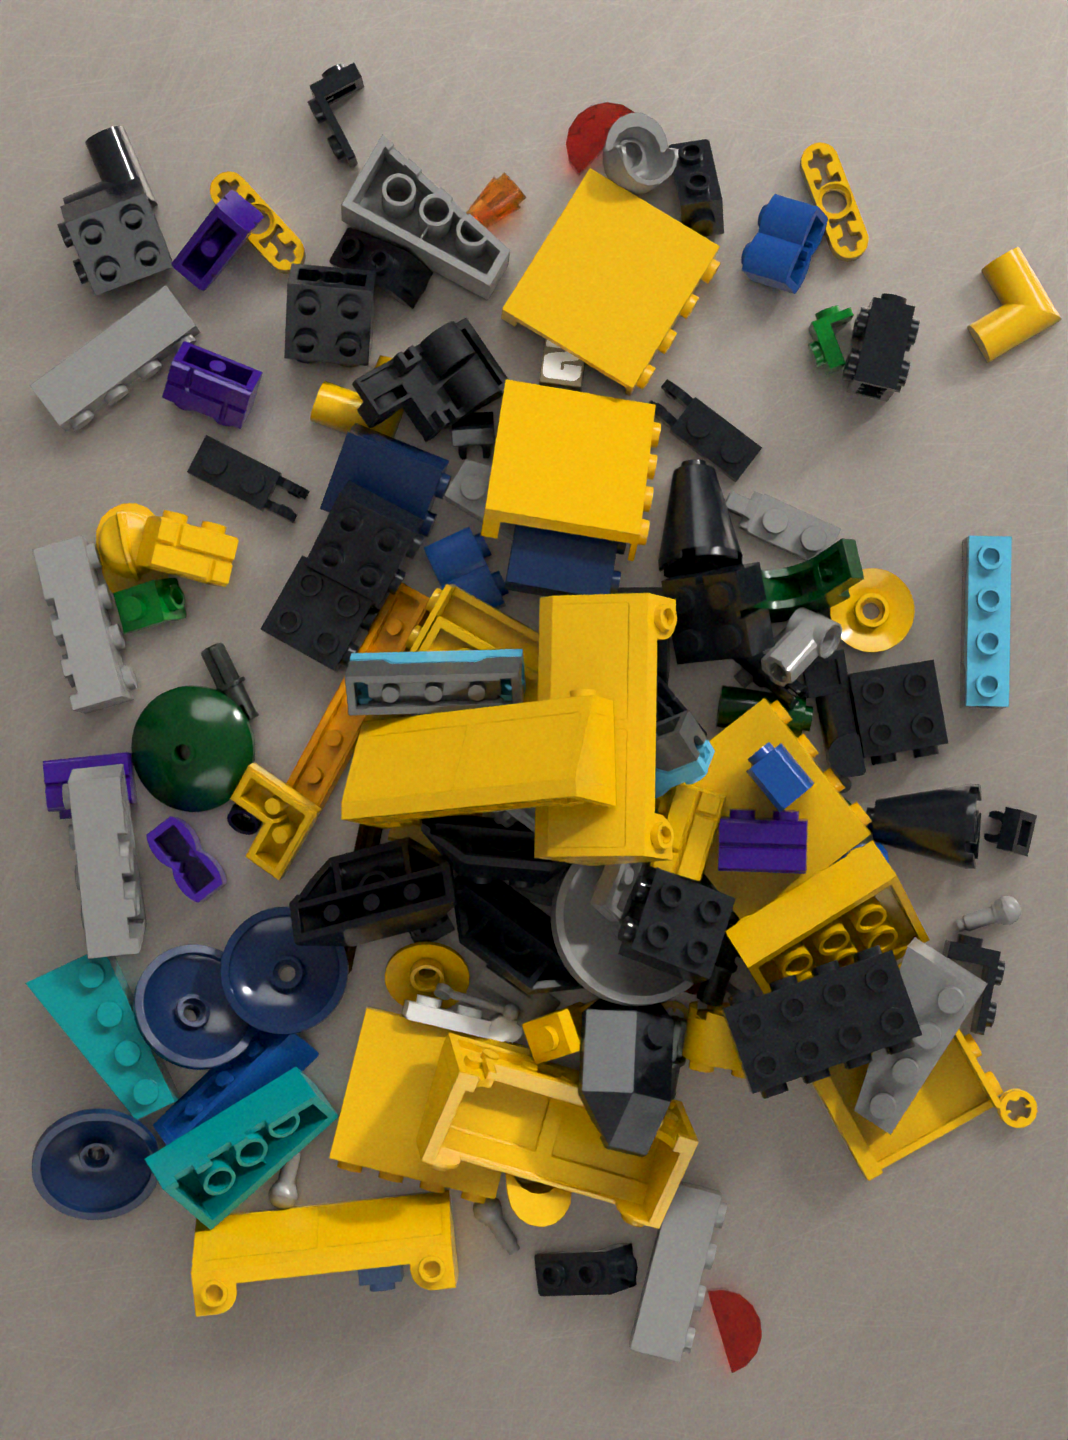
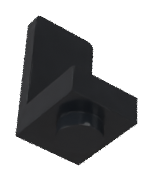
(336, 84)
(698, 188)
(395, 268)
(970, 950)
(586, 1272)

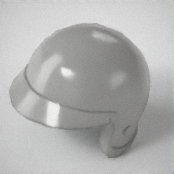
(638, 154)

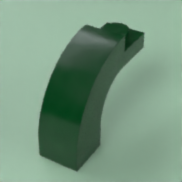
(811, 584)

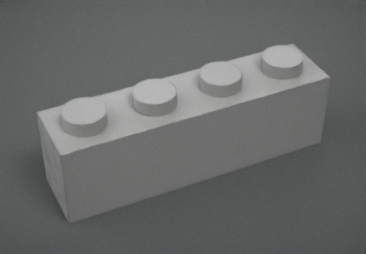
(115, 360)
(675, 1273)

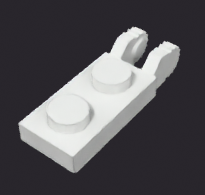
(465, 1020)

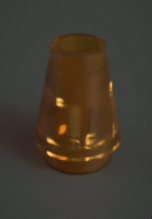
(497, 201)

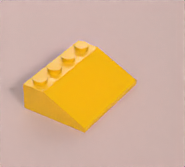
(828, 919)

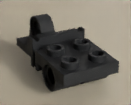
(434, 381)

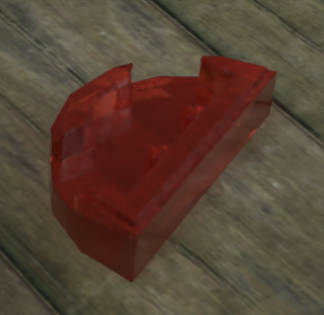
(589, 133)
(737, 1326)

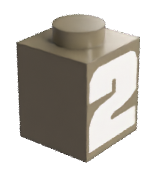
(561, 368)

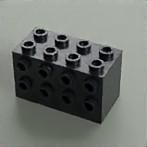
(821, 1021)

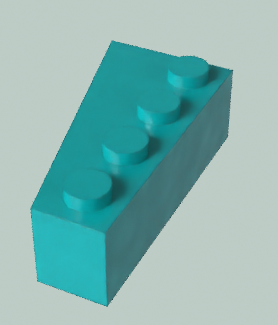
(97, 1014)
(242, 1146)

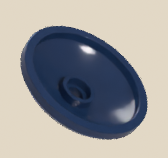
(192, 981)
(253, 981)
(90, 1181)

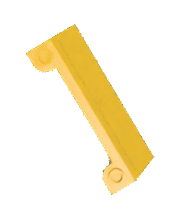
(608, 648)
(483, 761)
(531, 1123)
(325, 1240)

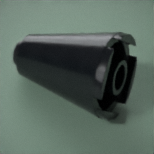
(697, 523)
(931, 824)

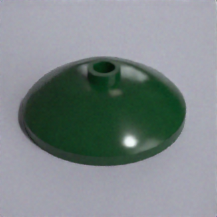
(218, 744)

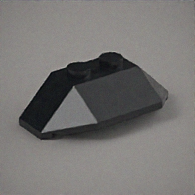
(489, 851)
(373, 895)
(510, 936)
(626, 1072)

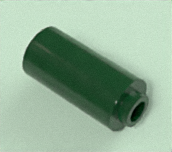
(737, 701)

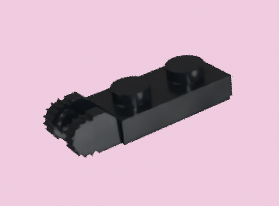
(708, 433)
(243, 477)

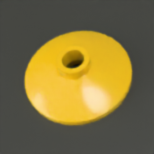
(894, 612)
(407, 977)

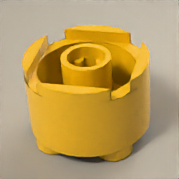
(709, 1041)

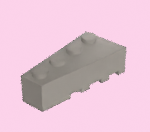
(84, 624)

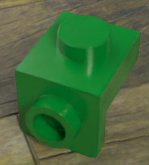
(825, 348)
(150, 604)

